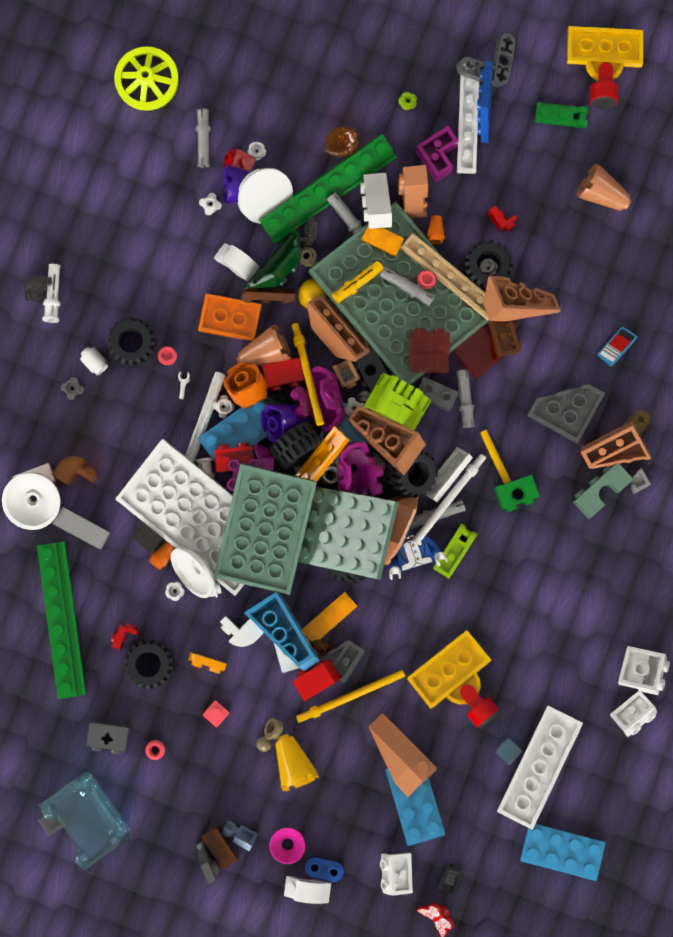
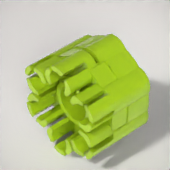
(397, 402)

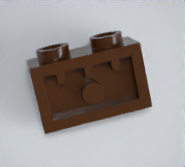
(505, 337)

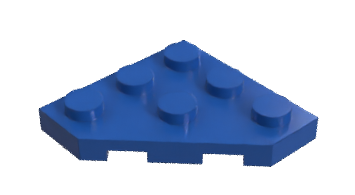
(484, 102)

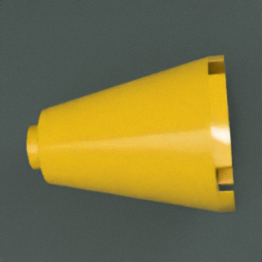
(293, 763)

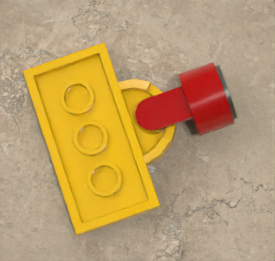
(604, 54)
(455, 677)

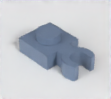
(242, 836)

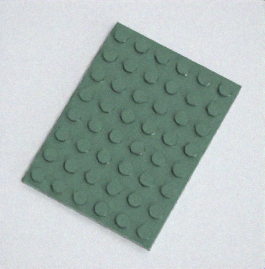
(385, 312)

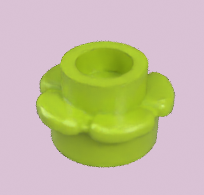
(408, 105)

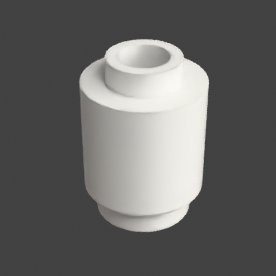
(94, 360)

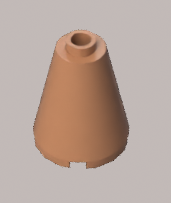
(603, 189)
(266, 349)

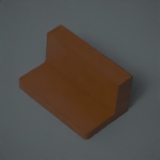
(220, 847)

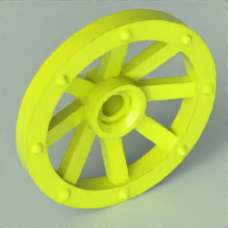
(148, 81)

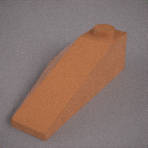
(514, 301)

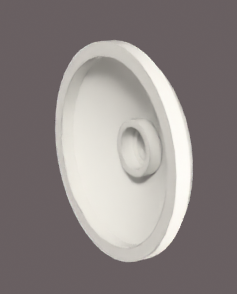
(23, 510)
(193, 571)

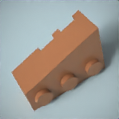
(414, 189)
(616, 447)

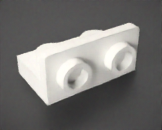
(634, 713)
(396, 873)

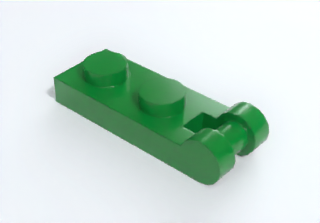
(561, 115)

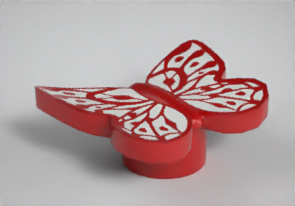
(439, 915)

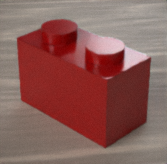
(283, 374)
(316, 680)

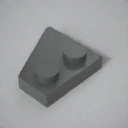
(344, 658)
(209, 867)

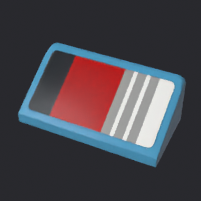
(617, 346)

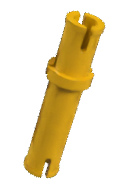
(351, 286)

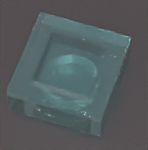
(508, 751)

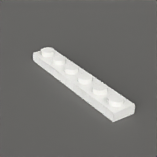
(467, 125)

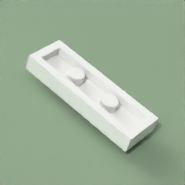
(448, 473)

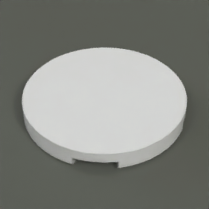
(263, 192)

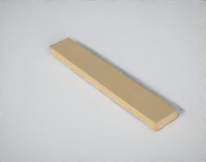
(445, 273)

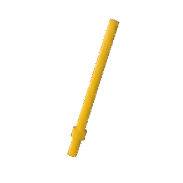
(299, 342)
(316, 711)

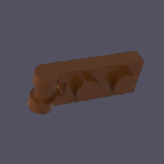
(268, 294)

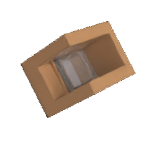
(346, 374)

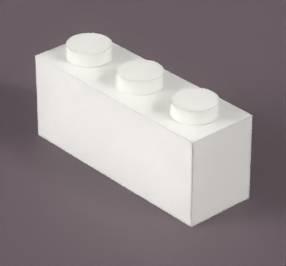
(376, 201)

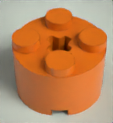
(245, 384)

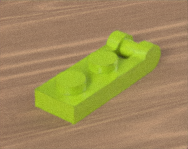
(455, 551)

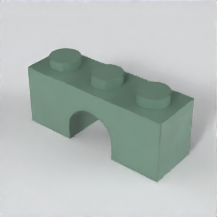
(589, 500)

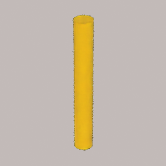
(495, 457)

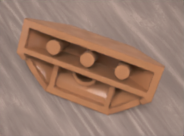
(336, 330)
(405, 513)

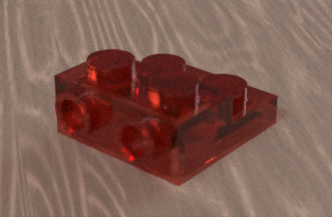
(429, 351)

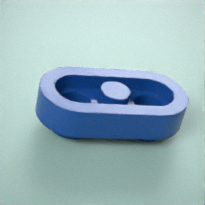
(324, 869)

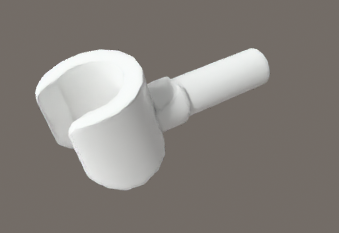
(183, 384)

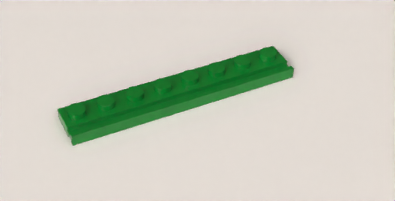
(338, 179)
(61, 620)

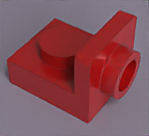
(499, 219)

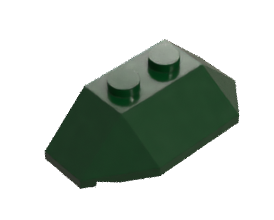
(279, 264)

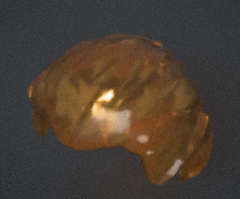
(341, 142)

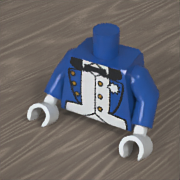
(412, 556)

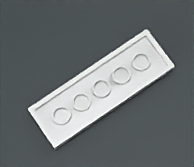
(539, 767)

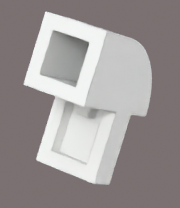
(237, 261)
(242, 637)
(307, 891)

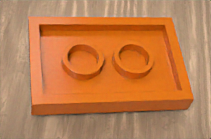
(229, 317)

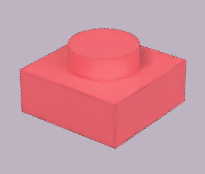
(216, 713)

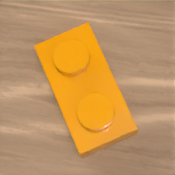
(383, 240)

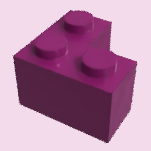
(434, 150)

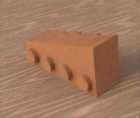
(390, 439)

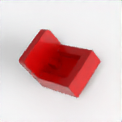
(239, 159)
(118, 638)

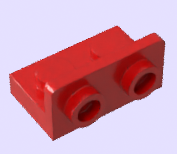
(225, 453)

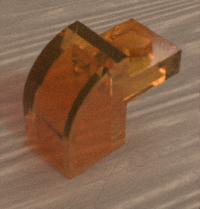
(71, 467)

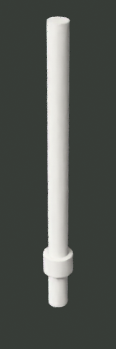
(470, 471)

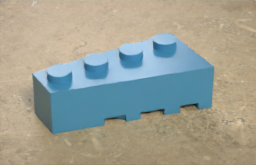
(282, 628)

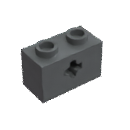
(439, 394)
(118, 732)

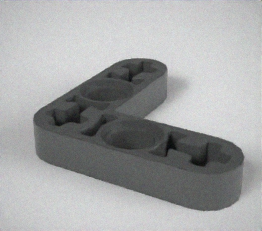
(497, 66)

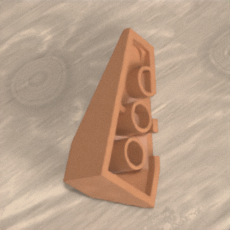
(403, 759)

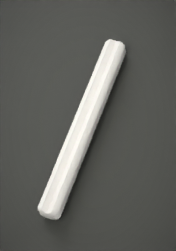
(205, 415)

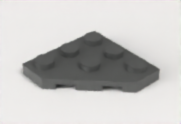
(567, 410)

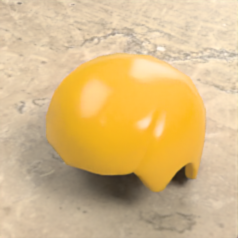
(308, 291)

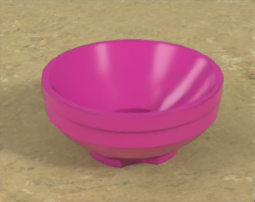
(287, 856)

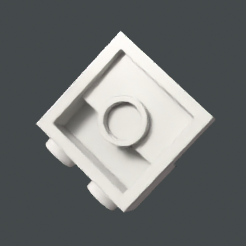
(644, 670)

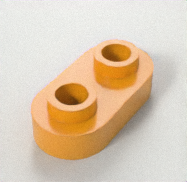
(199, 660)

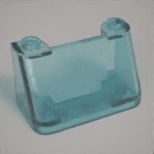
(87, 819)

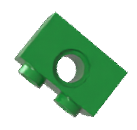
(527, 488)

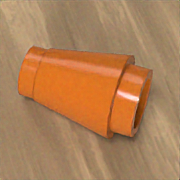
(436, 231)
(162, 556)

